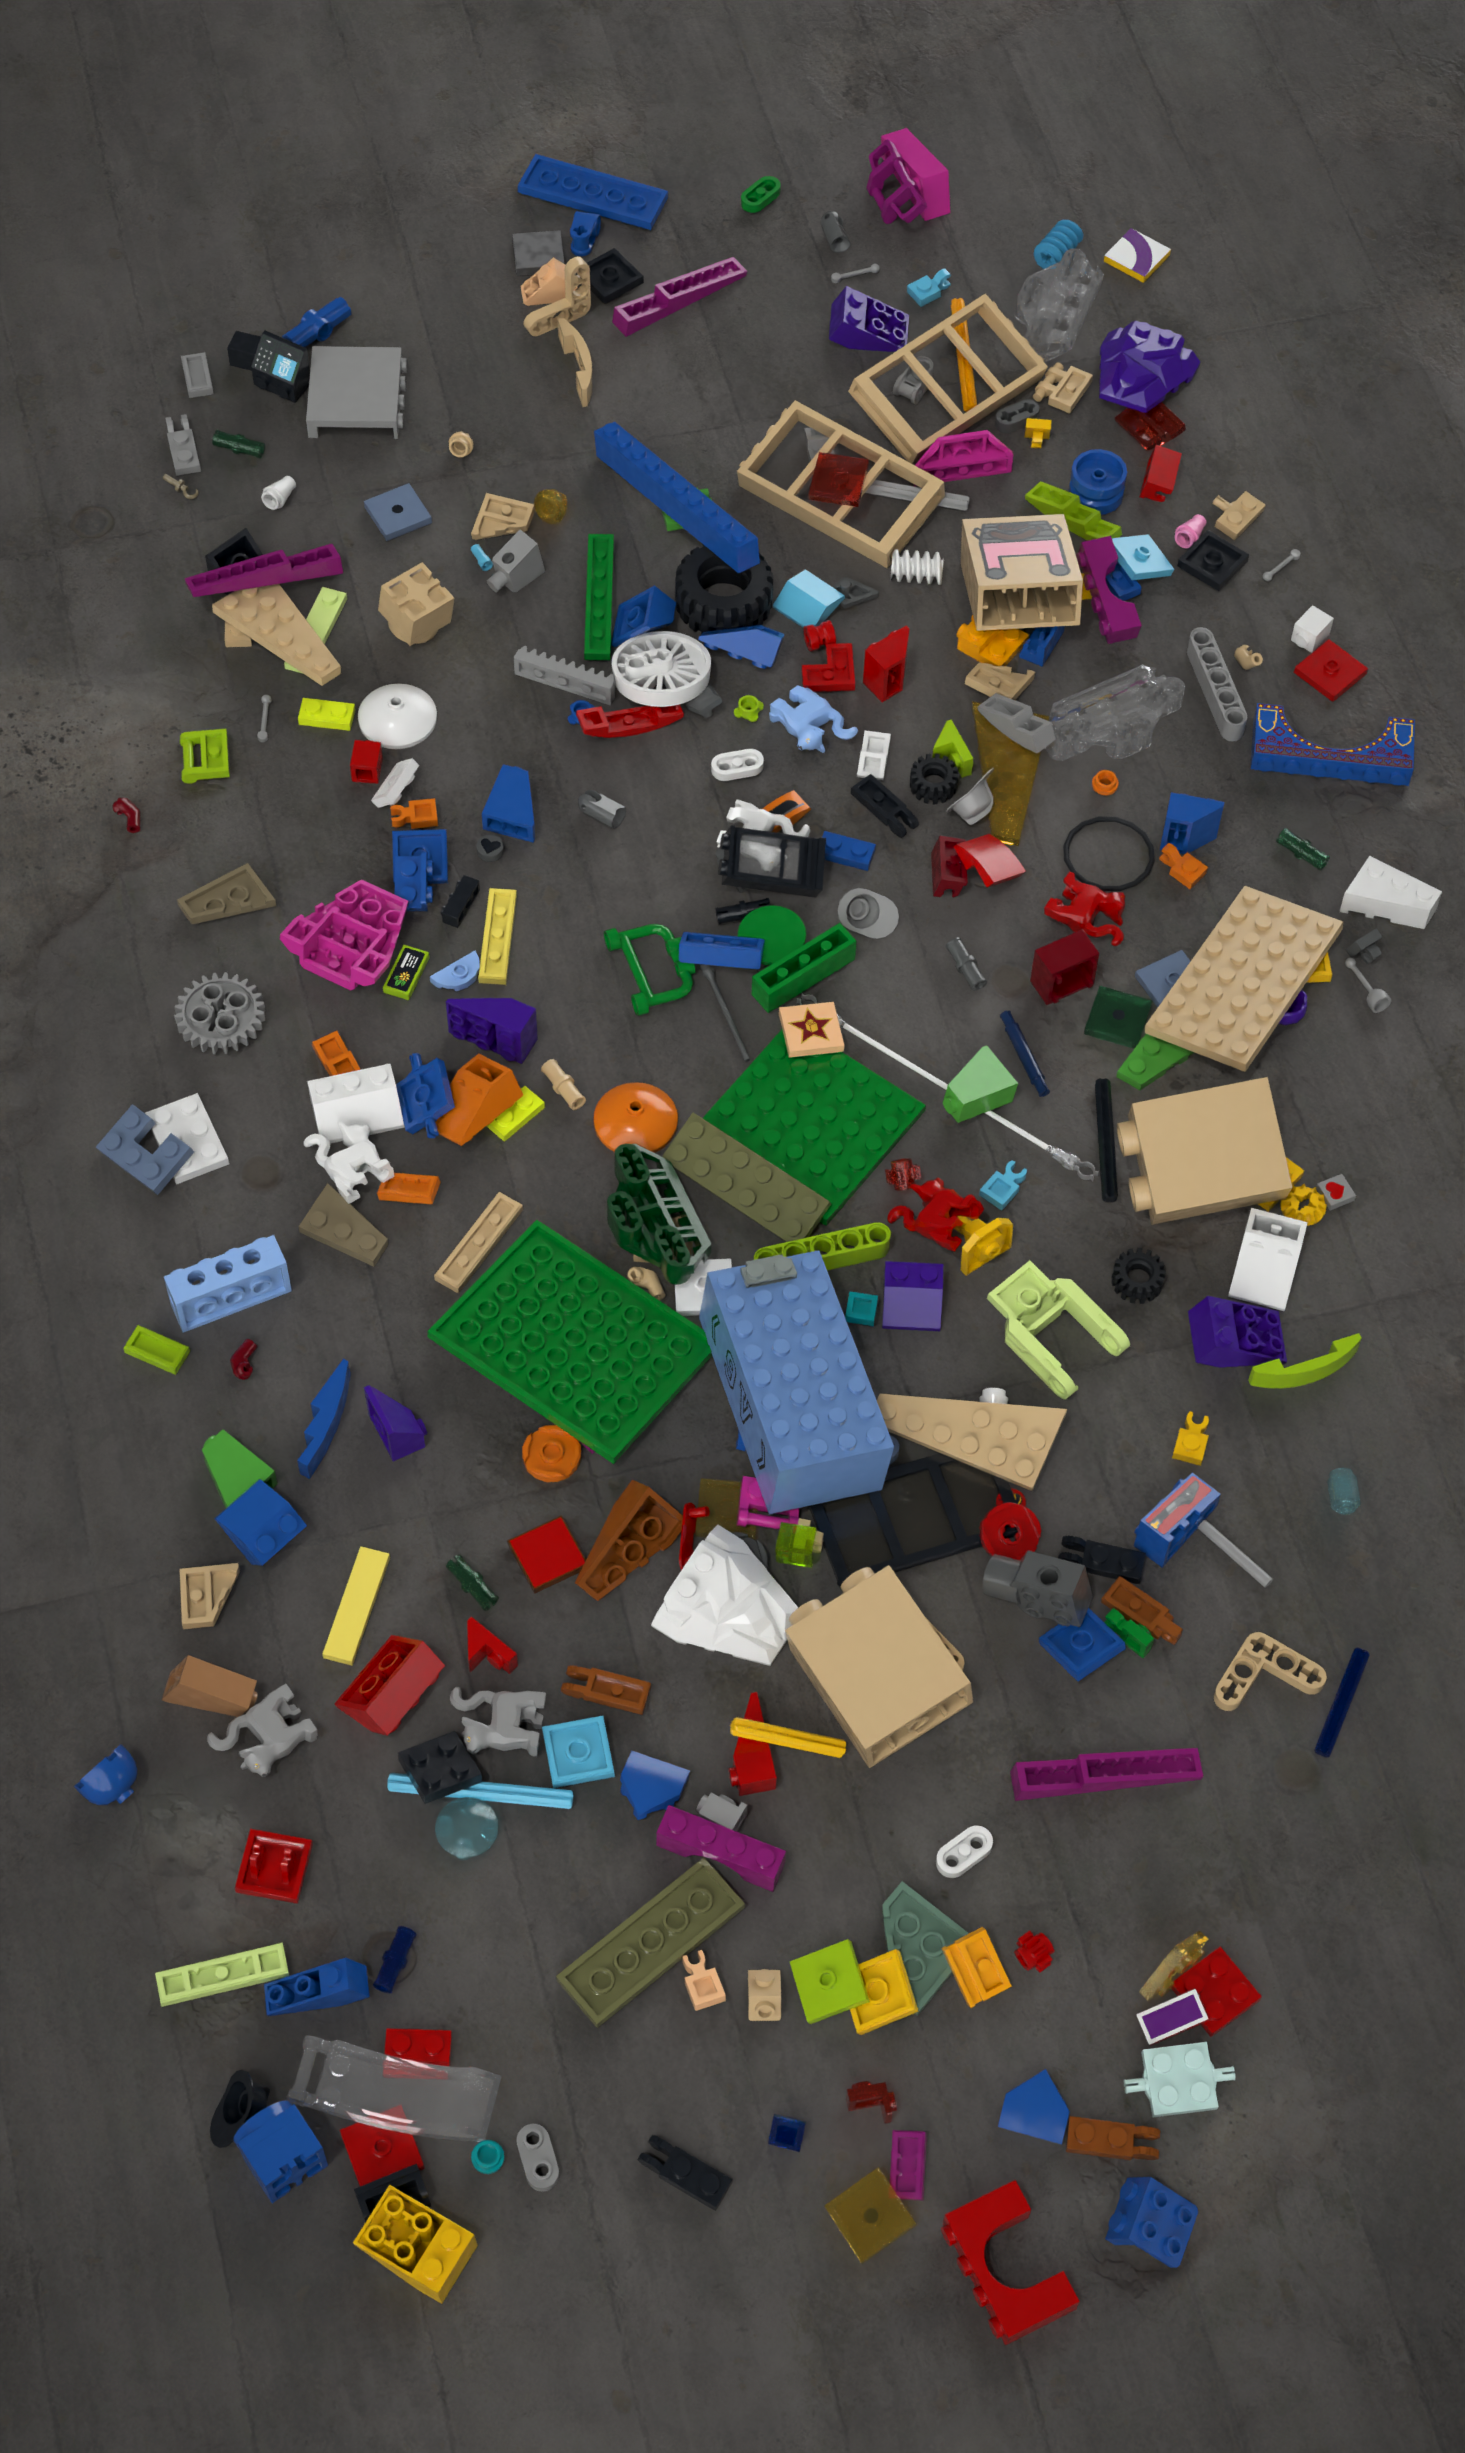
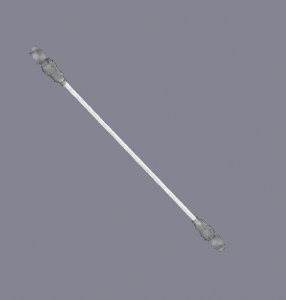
(1067, 1159)

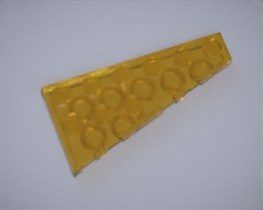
(1011, 779)

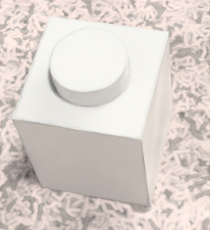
(1312, 629)

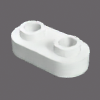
(736, 764)
(962, 1851)

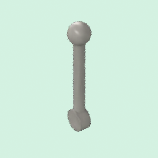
(836, 277)
(1294, 555)
(262, 735)

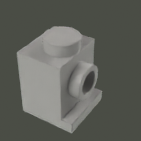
(722, 1811)

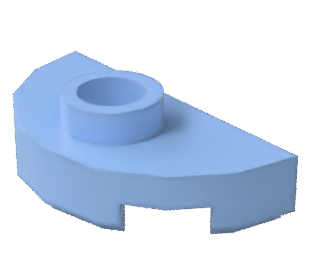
(458, 974)

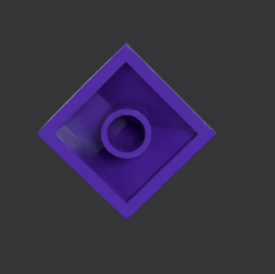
(394, 1424)

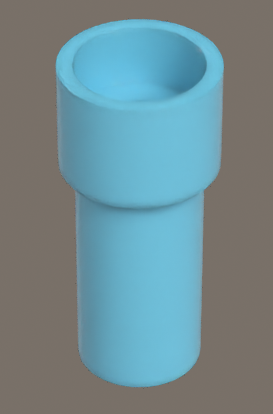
(483, 560)

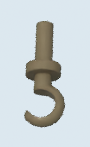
(180, 485)

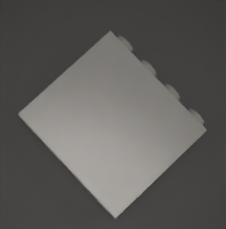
(356, 388)

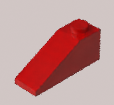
(752, 1759)

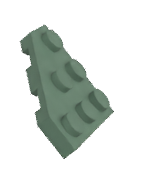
(919, 1934)

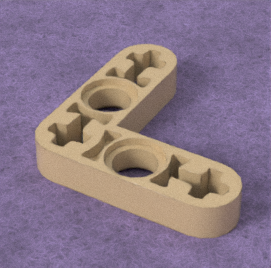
(572, 307)
(1259, 1661)

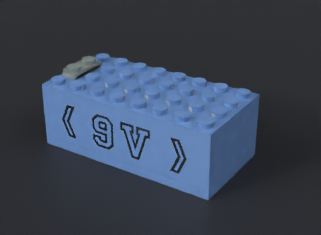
(795, 1381)

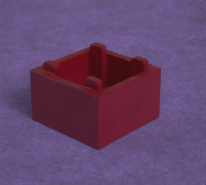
(1064, 967)

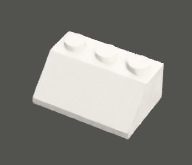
(356, 1099)

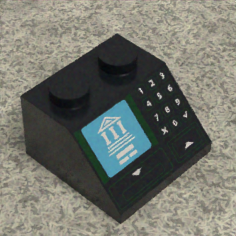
(281, 367)

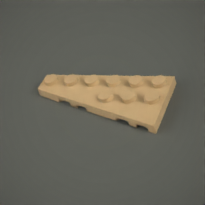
(278, 625)

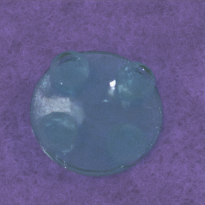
(466, 1827)

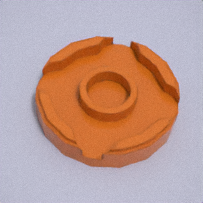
(551, 1454)

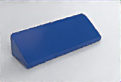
(721, 950)

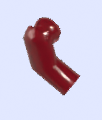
(240, 1359)

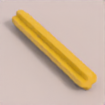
(788, 1737)

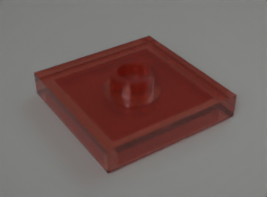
(838, 479)

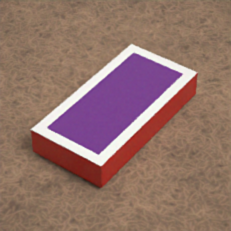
(1173, 2017)

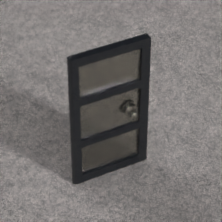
(918, 1517)

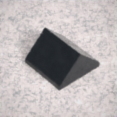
(232, 551)

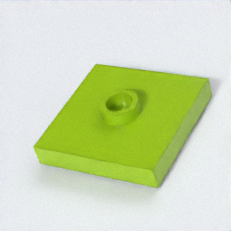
(829, 1981)

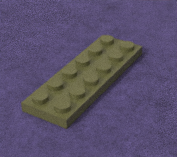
(745, 1180)
(650, 1942)

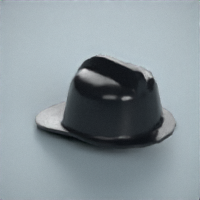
(239, 2103)

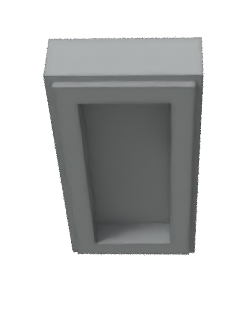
(197, 375)

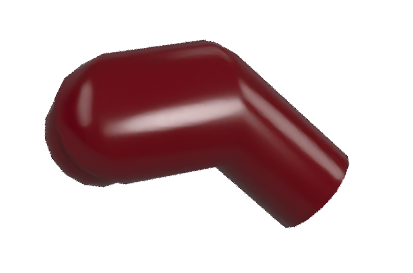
(126, 807)

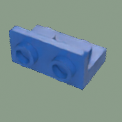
(412, 881)

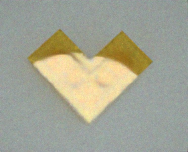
(1178, 1960)

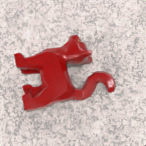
(1085, 905)
(939, 1214)

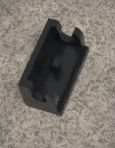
(406, 2180)

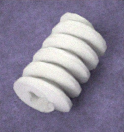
(917, 566)

